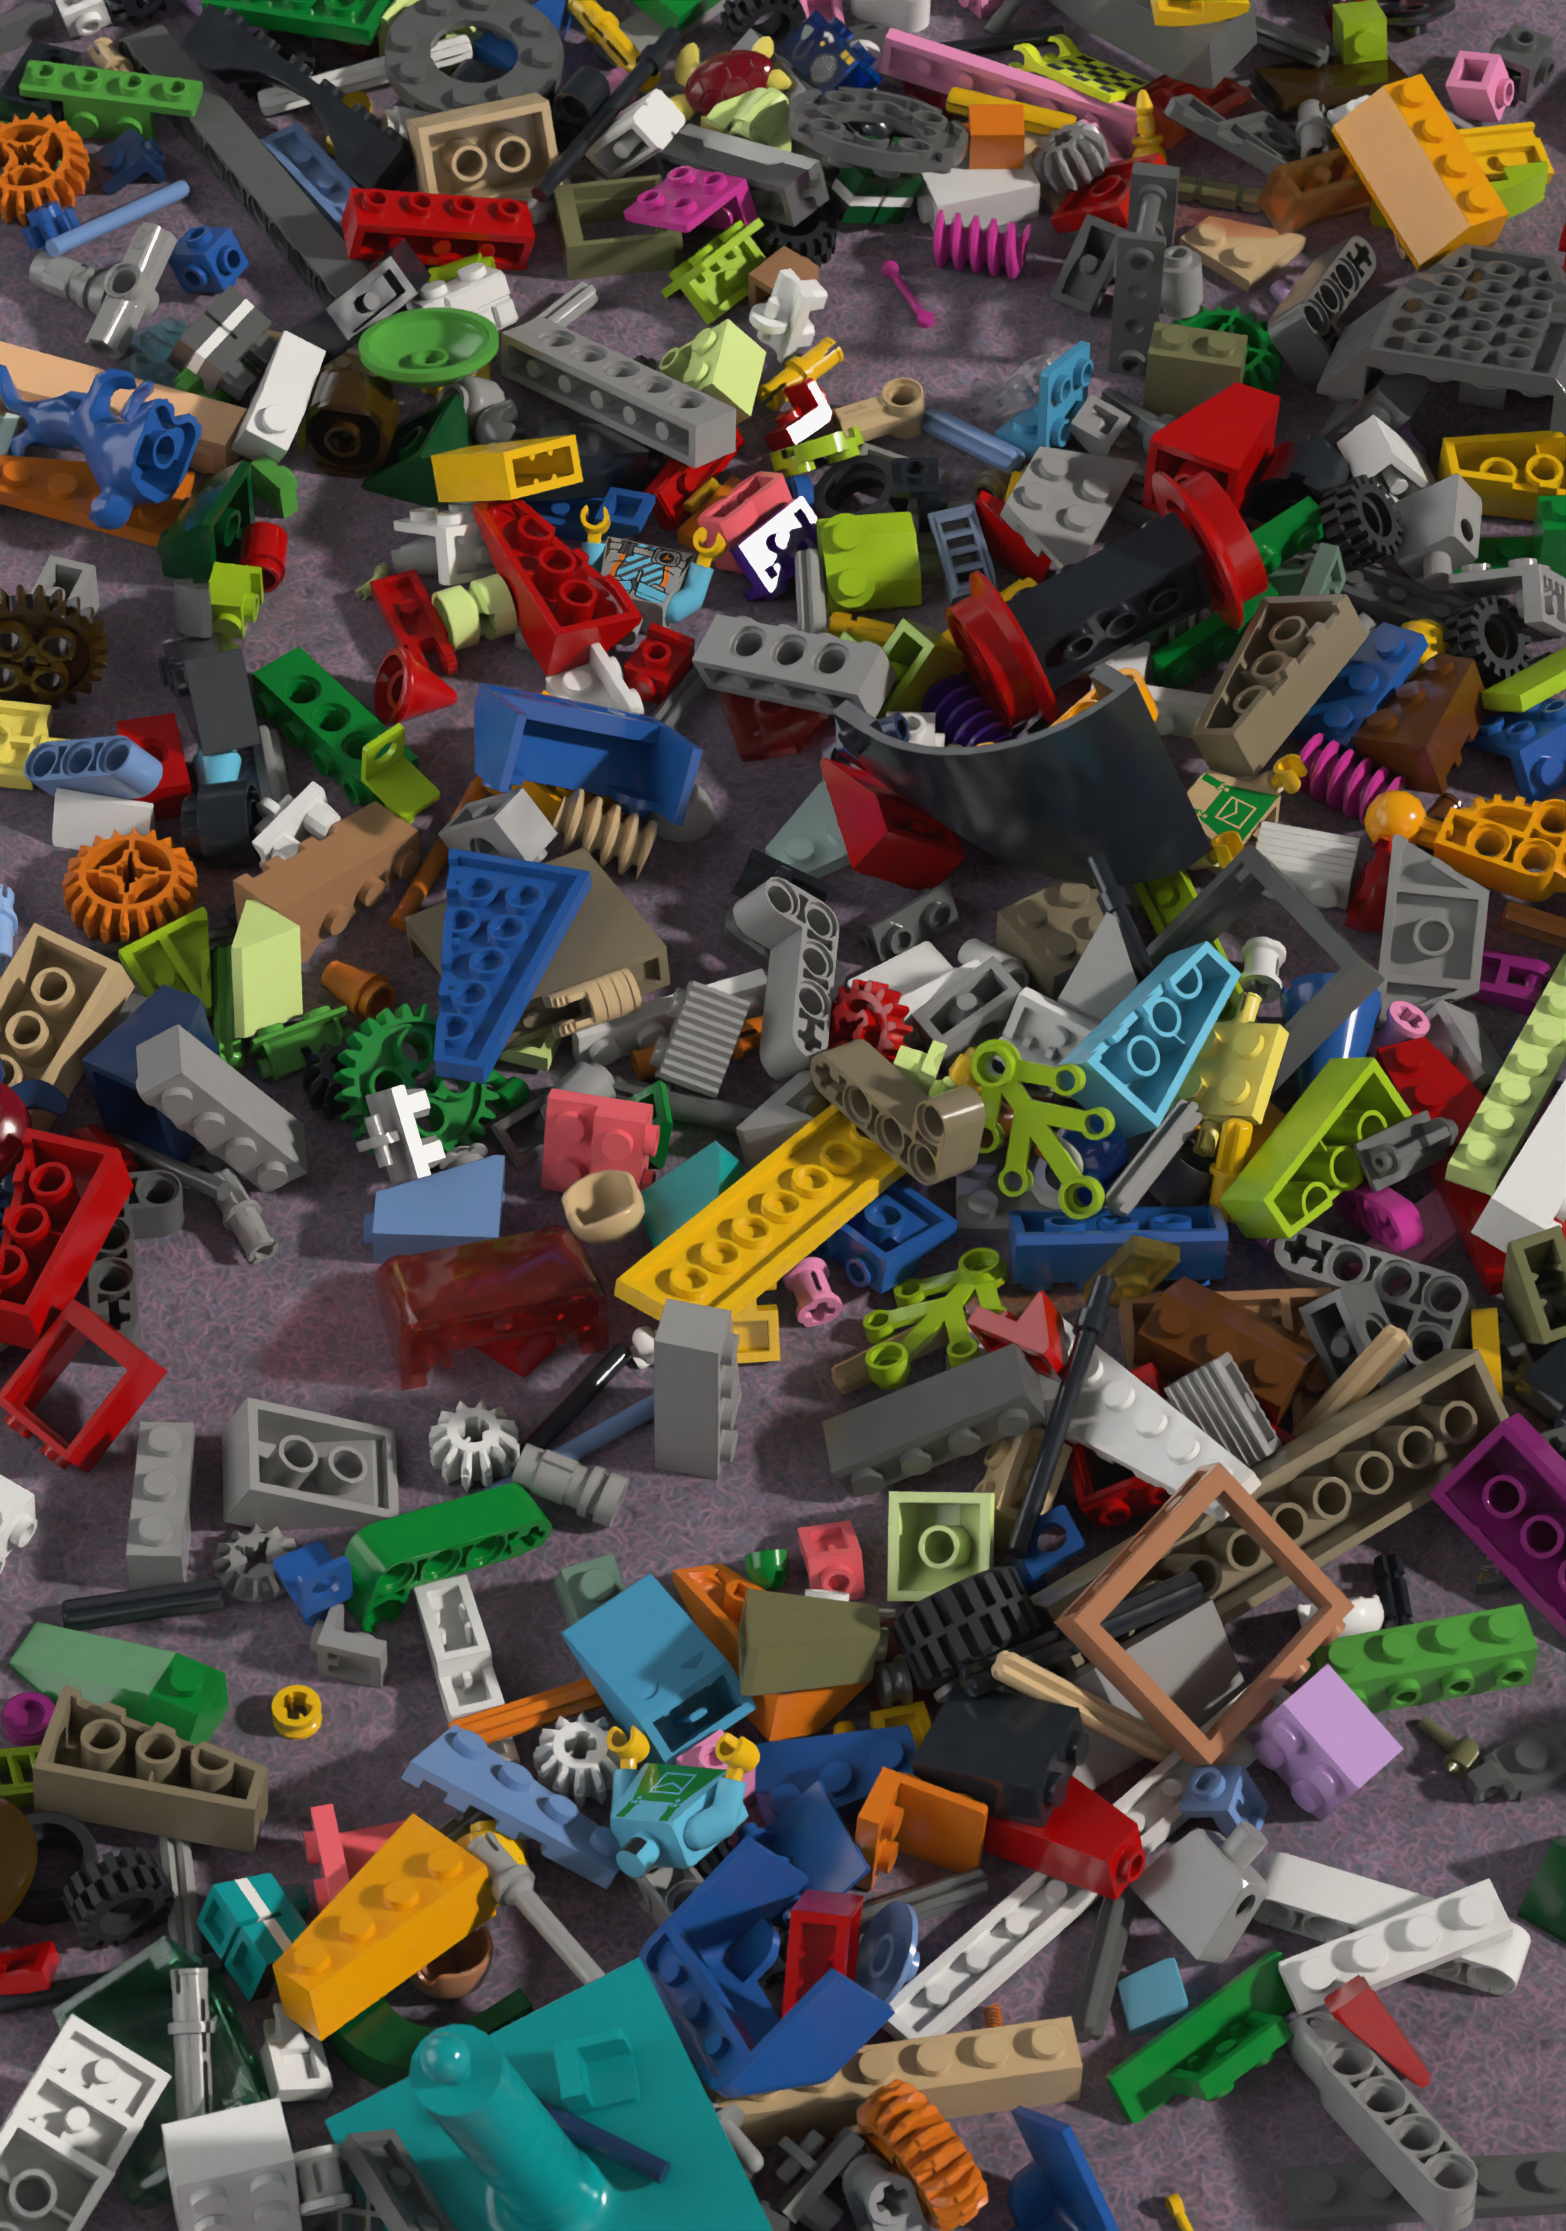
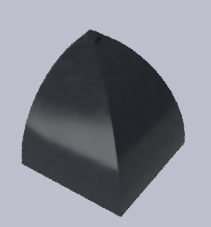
(1053, 794)

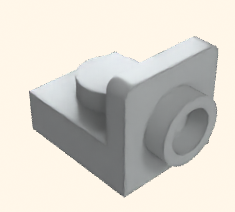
(348, 1655)

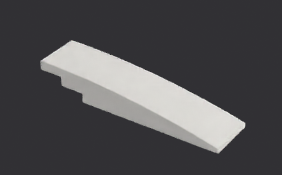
(72, 2129)

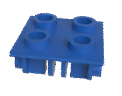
(814, 1841)

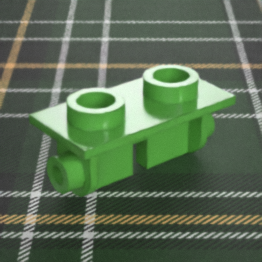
(282, 1046)

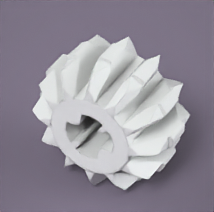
(474, 1444)
(576, 1759)

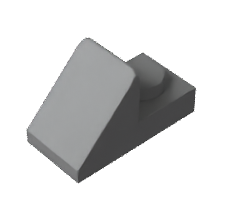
(780, 1118)

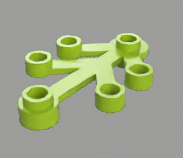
(1033, 1122)
(979, 1274)

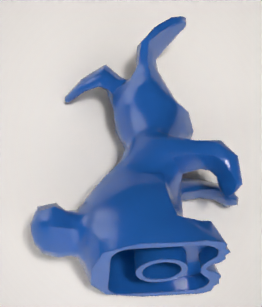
(131, 455)

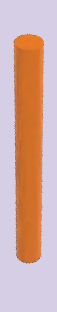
(431, 866)

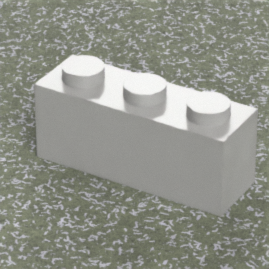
(162, 1504)

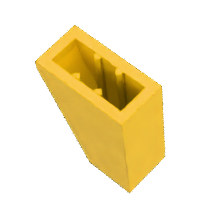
(506, 469)

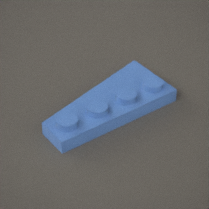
(521, 1806)

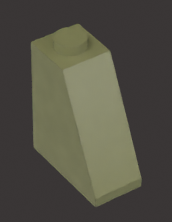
(1537, 1285)
(806, 1642)

